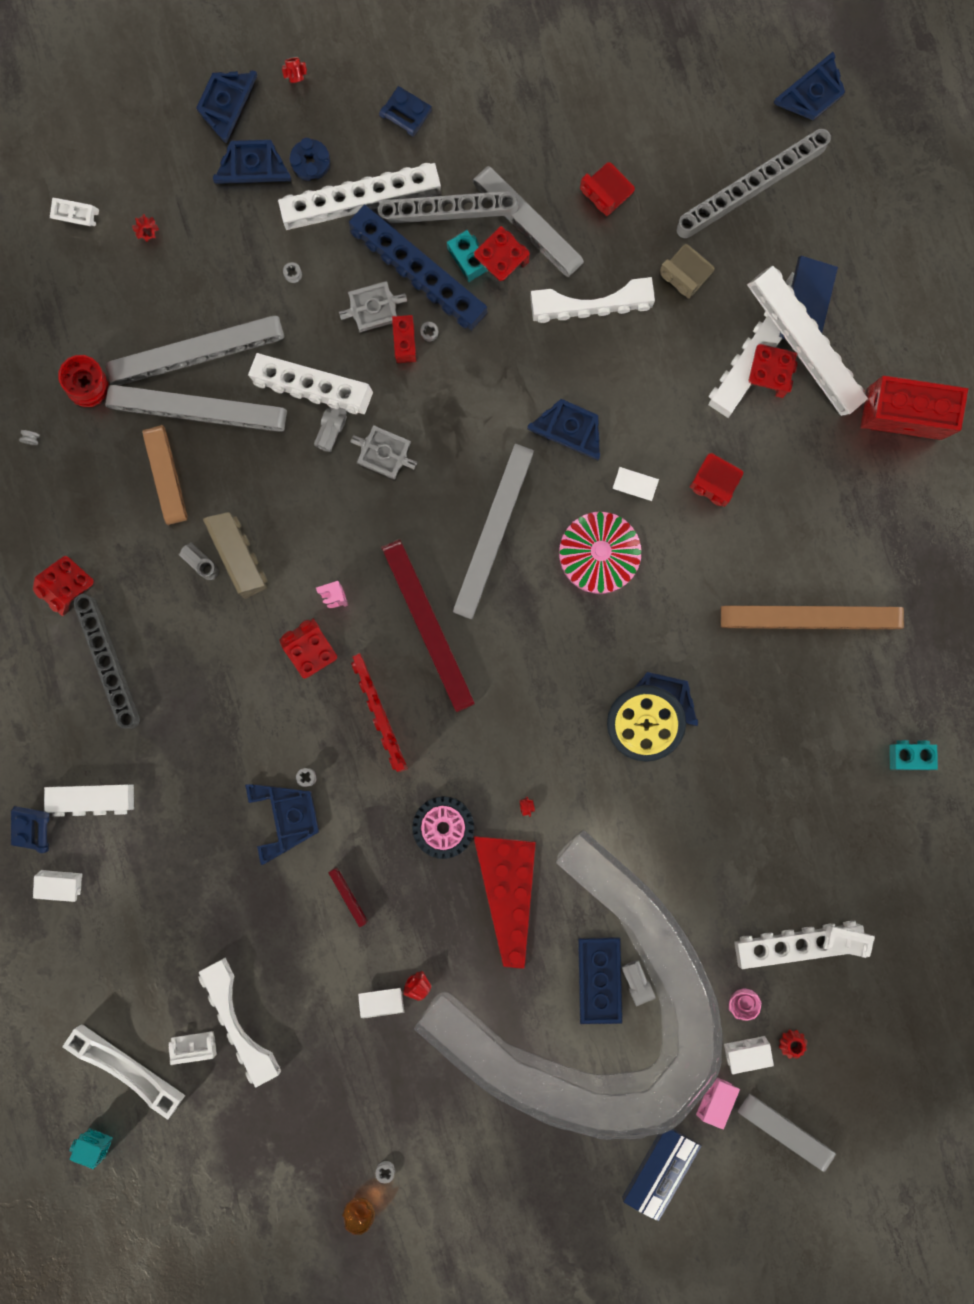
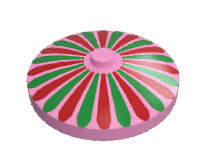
(600, 552)

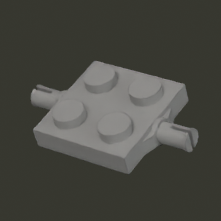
(372, 306)
(383, 452)

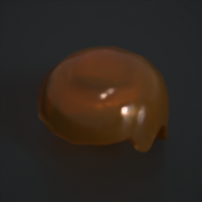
(358, 1215)

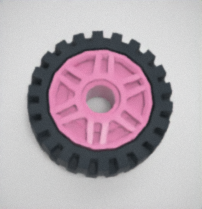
(443, 844)

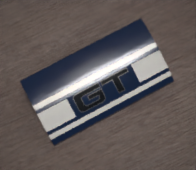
(661, 1173)

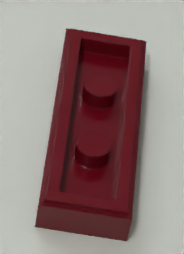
(348, 897)

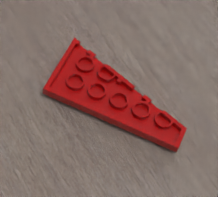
(381, 721)
(508, 884)

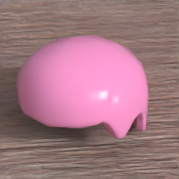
(745, 1004)

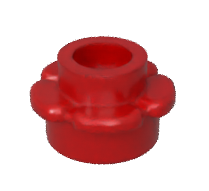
(526, 806)

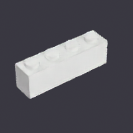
(88, 798)

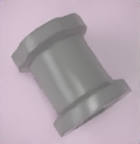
(299, 777)

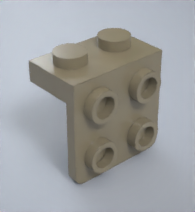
(686, 270)

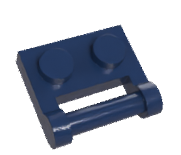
(409, 106)
(24, 829)

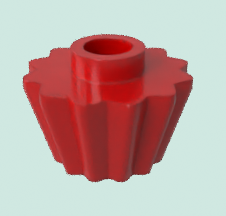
(417, 986)
(786, 1041)

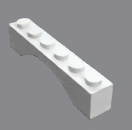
(549, 304)
(259, 1062)
(151, 1088)

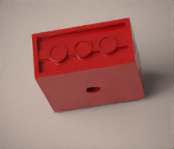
(914, 408)

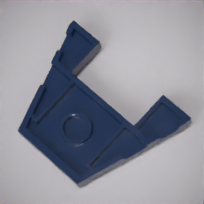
(293, 817)

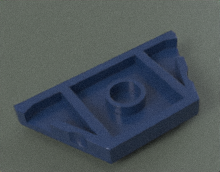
(814, 90)
(224, 100)
(251, 163)
(570, 427)
(677, 688)

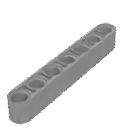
(440, 202)
(532, 224)

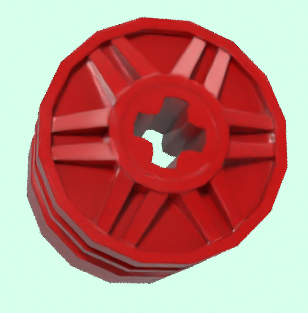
(78, 372)

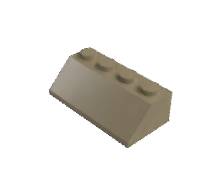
(236, 554)

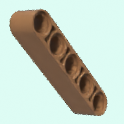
(165, 475)

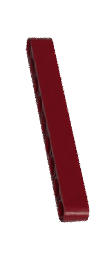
(428, 625)

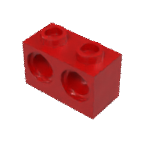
(404, 339)

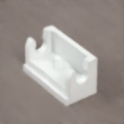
(73, 212)
(635, 483)
(57, 885)
(848, 941)
(381, 1003)
(192, 1048)
(748, 1054)

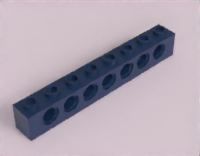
(367, 219)

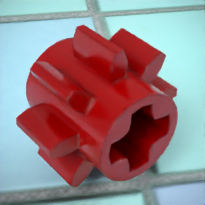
(294, 69)
(149, 230)

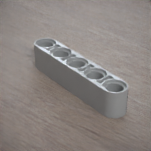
(787, 1132)

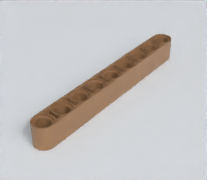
(812, 617)

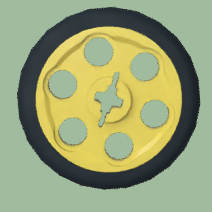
(632, 699)

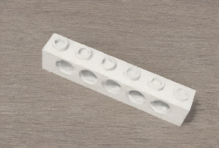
(265, 366)
(810, 950)

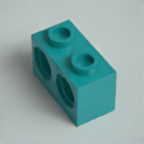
(465, 257)
(913, 760)
(90, 1148)

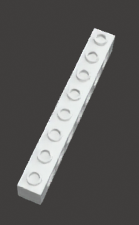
(351, 205)

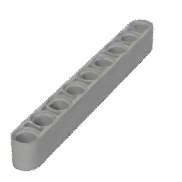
(758, 176)
(194, 350)
(196, 408)
(493, 531)

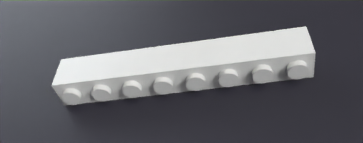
(807, 340)
(736, 381)

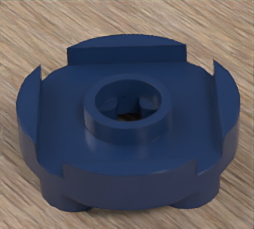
(306, 148)

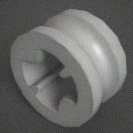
(290, 266)
(431, 325)
(29, 437)
(385, 1165)

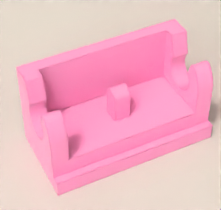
(334, 593)
(718, 1103)

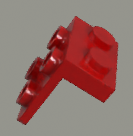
(607, 188)
(502, 254)
(773, 369)
(716, 480)
(61, 584)
(308, 648)

